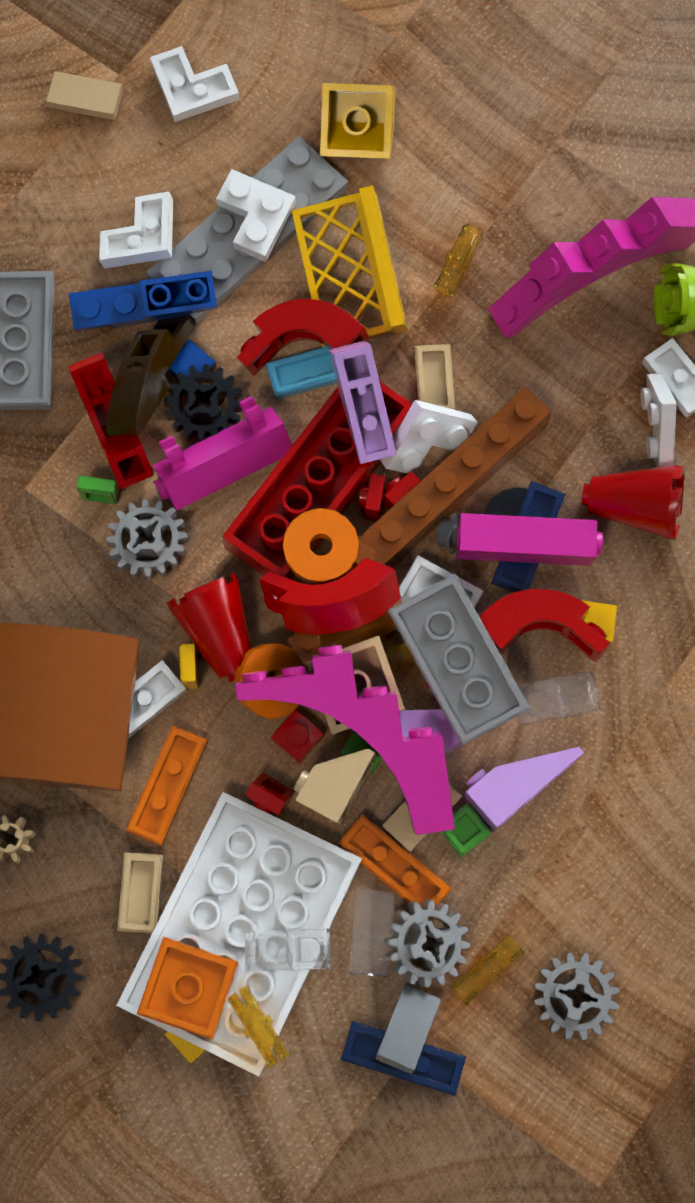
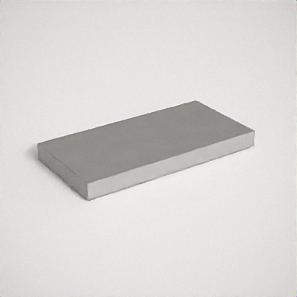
(26, 339)
(459, 660)

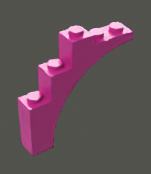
(567, 267)
(331, 689)

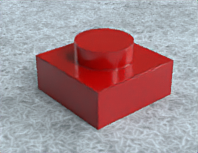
(399, 488)
(372, 497)
(297, 736)
(269, 794)

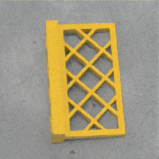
(376, 251)

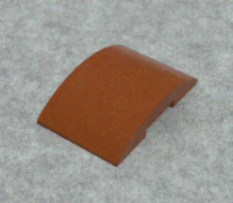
(65, 705)

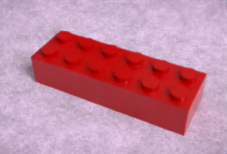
(313, 474)

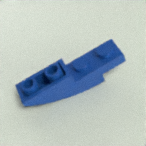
(143, 302)

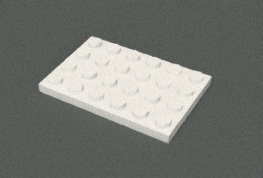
(243, 878)

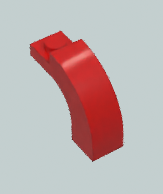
(299, 321)
(125, 452)
(336, 605)
(543, 610)

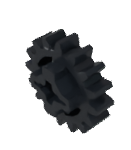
(195, 392)
(34, 960)

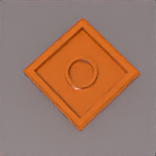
(187, 988)

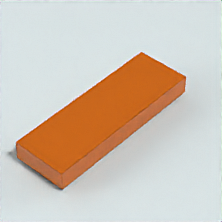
(167, 786)
(393, 864)

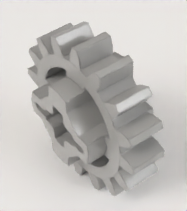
(138, 551)
(441, 938)
(579, 978)

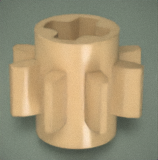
(23, 836)

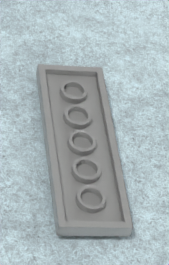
(210, 245)

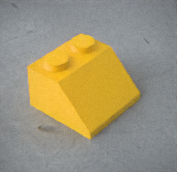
(357, 120)

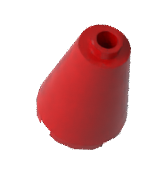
(639, 498)
(215, 623)

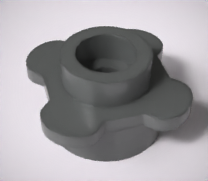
(448, 532)

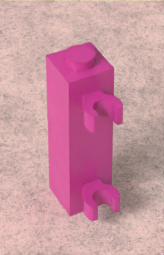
(222, 457)
(528, 539)

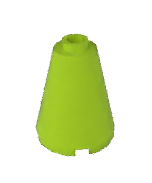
(675, 299)

